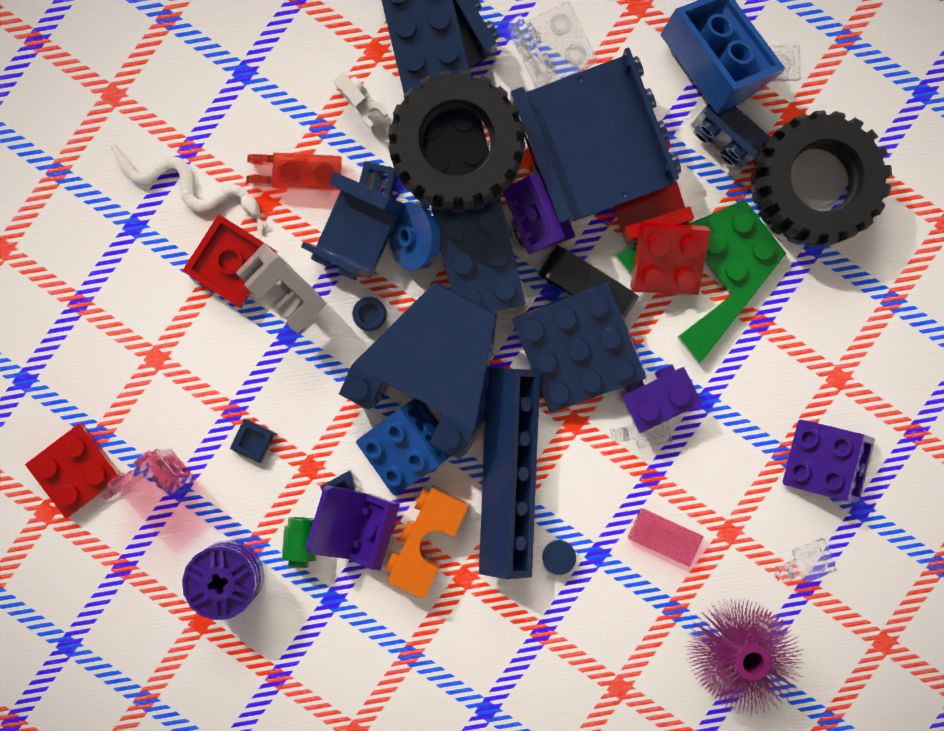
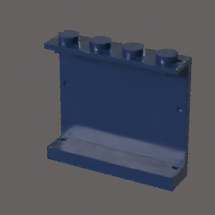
(596, 138)

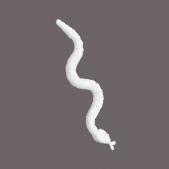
(248, 202)

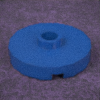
(415, 236)

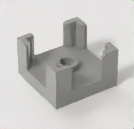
(300, 299)

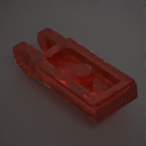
(296, 171)

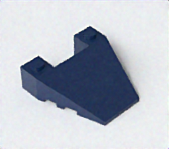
(437, 356)

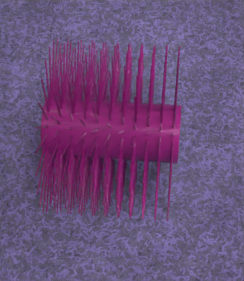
(743, 654)

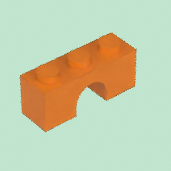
(411, 567)

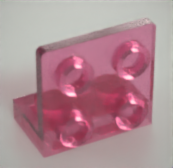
(168, 474)

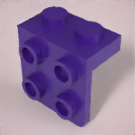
(352, 526)

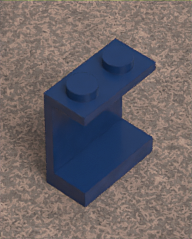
(355, 229)

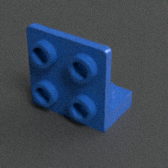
(402, 447)

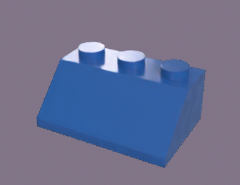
(721, 51)

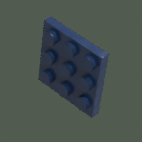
(579, 347)

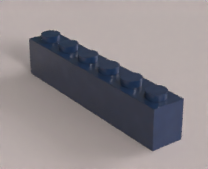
(509, 473)

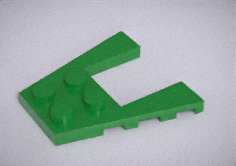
(740, 257)

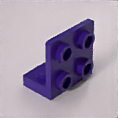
(535, 215)
(828, 461)

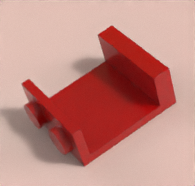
(661, 206)

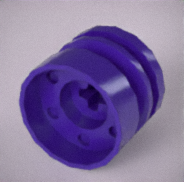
(224, 560)

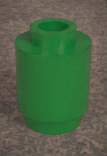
(295, 541)

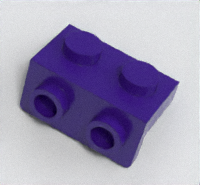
(660, 399)

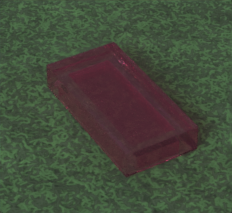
(665, 537)

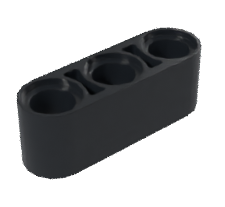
(575, 275)

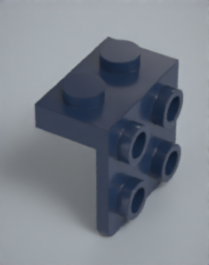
(477, 36)

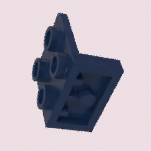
(731, 134)

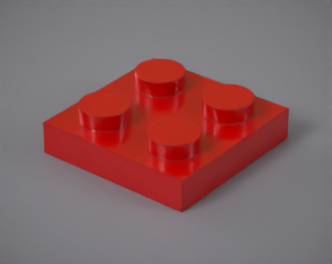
(220, 257)
(669, 258)
(73, 470)

